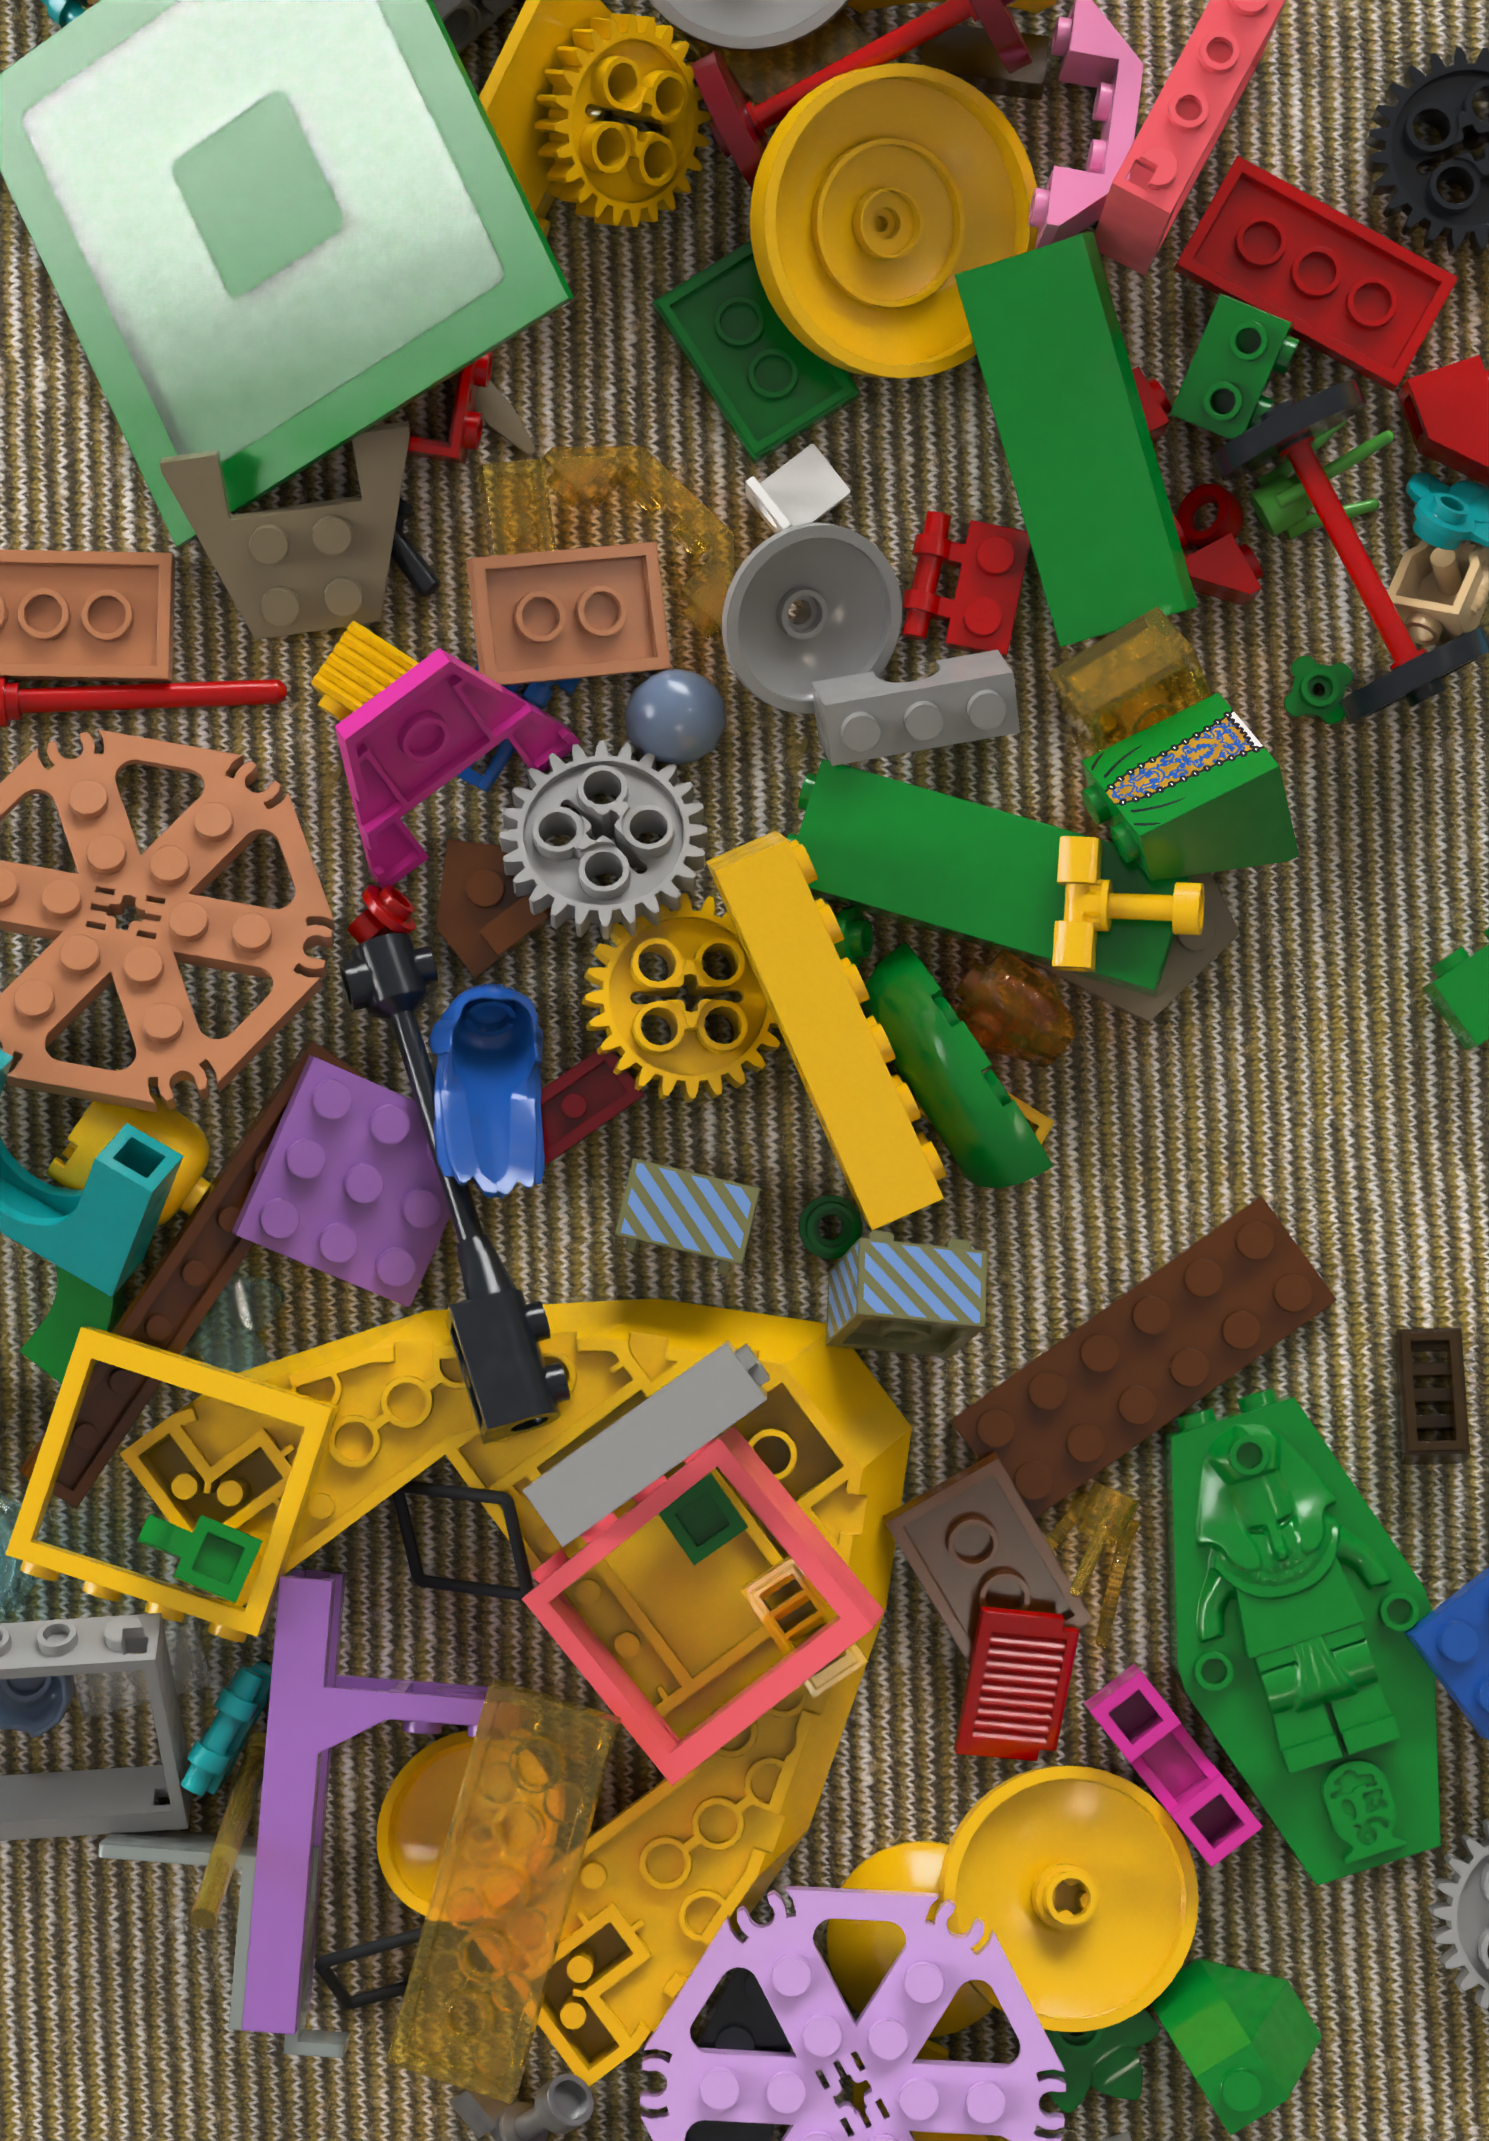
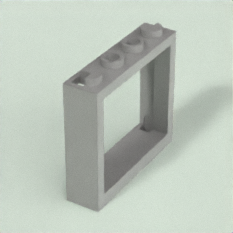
(648, 1441)
(97, 1798)

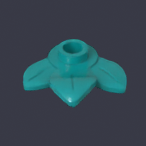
(1448, 512)

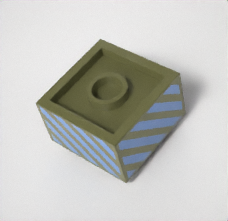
(687, 1213)
(906, 1296)

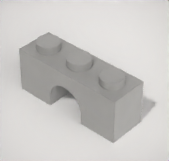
(873, 718)

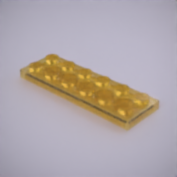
(503, 1890)

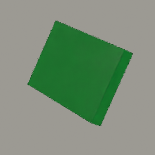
(748, 358)

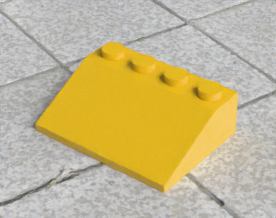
(519, 77)

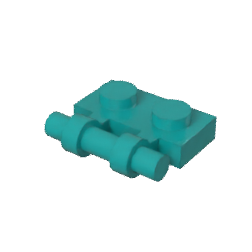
(223, 1741)

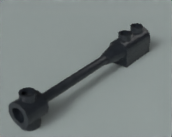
(494, 1328)

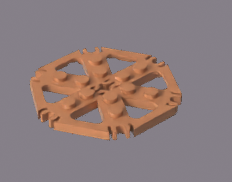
(185, 929)

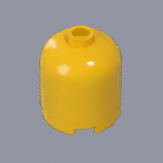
(170, 1127)

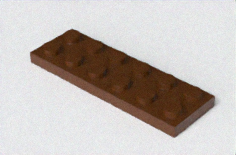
(1146, 1357)

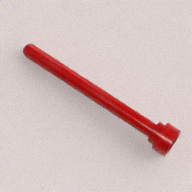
(19, 701)

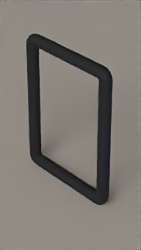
(457, 1585)
(325, 1962)

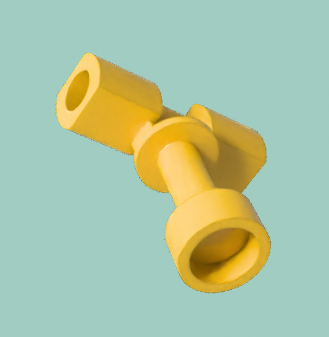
(1093, 905)

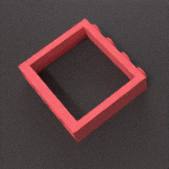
(1183, 128)
(796, 1533)

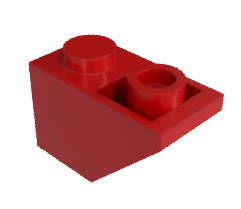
(1451, 416)

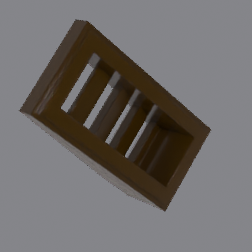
(1431, 1452)

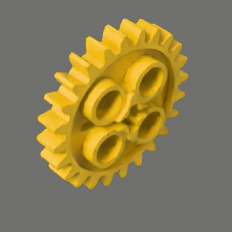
(638, 75)
(691, 1054)

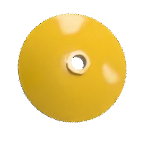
(419, 1817)
(865, 1949)

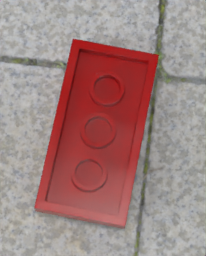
(1319, 269)

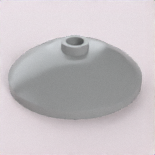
(844, 622)

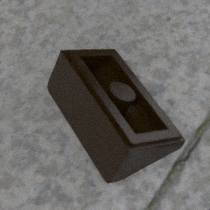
(972, 57)

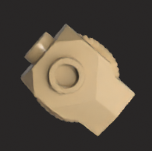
(1441, 591)

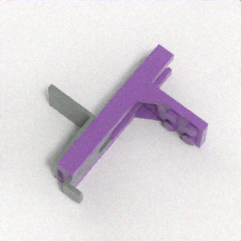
(283, 1865)

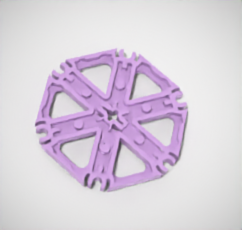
(821, 2030)

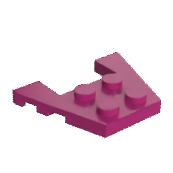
(421, 738)

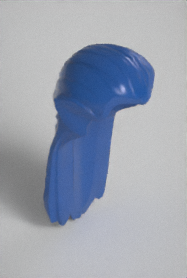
(489, 1090)

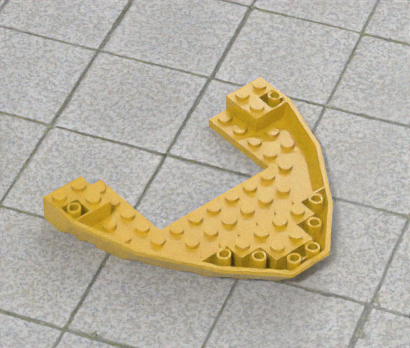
(683, 1632)

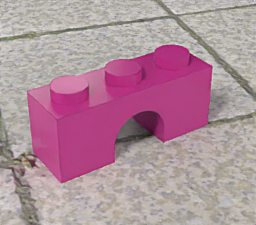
(1173, 1765)

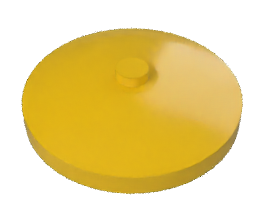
(1079, 1889)

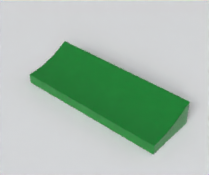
(1075, 438)

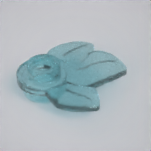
(231, 1324)

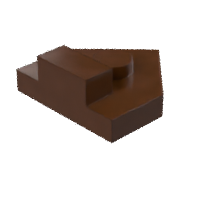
(479, 907)

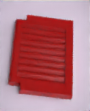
(1016, 1684)

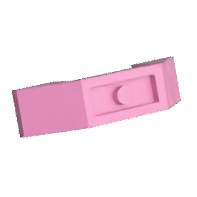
(1097, 58)

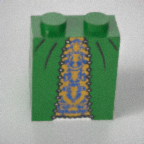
(1192, 795)

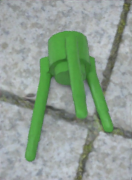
(1283, 501)

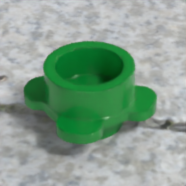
(1302, 700)

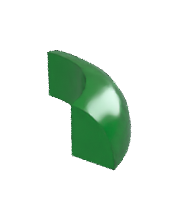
(945, 1075)

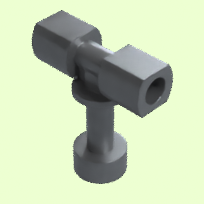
(558, 2107)

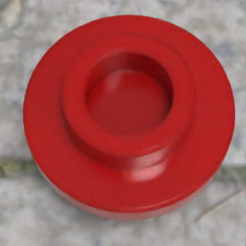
(386, 913)

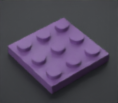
(349, 1185)

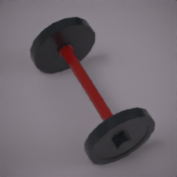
(1288, 433)

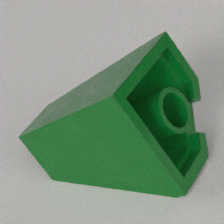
(1238, 2036)

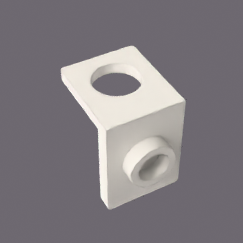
(797, 491)

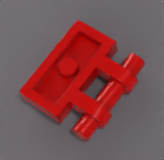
(986, 587)

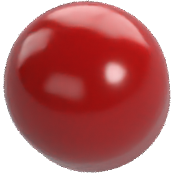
(1229, 518)

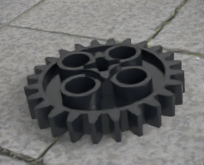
(1445, 102)

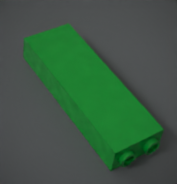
(965, 872)

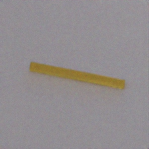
(230, 1835)

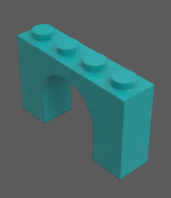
(96, 1229)

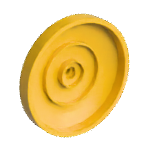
(874, 207)

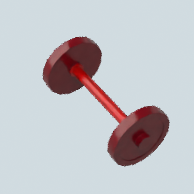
(742, 126)

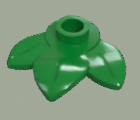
(1102, 2059)

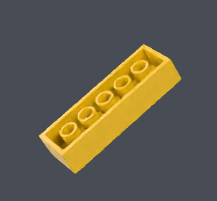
(825, 1030)

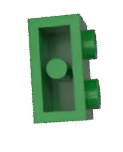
(1234, 368)

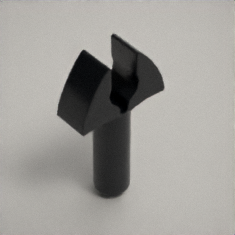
(408, 557)

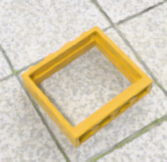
(111, 1581)

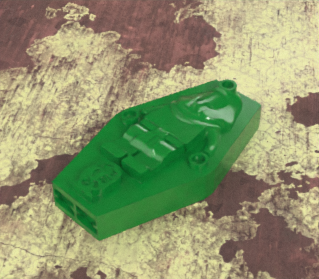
(1296, 1637)

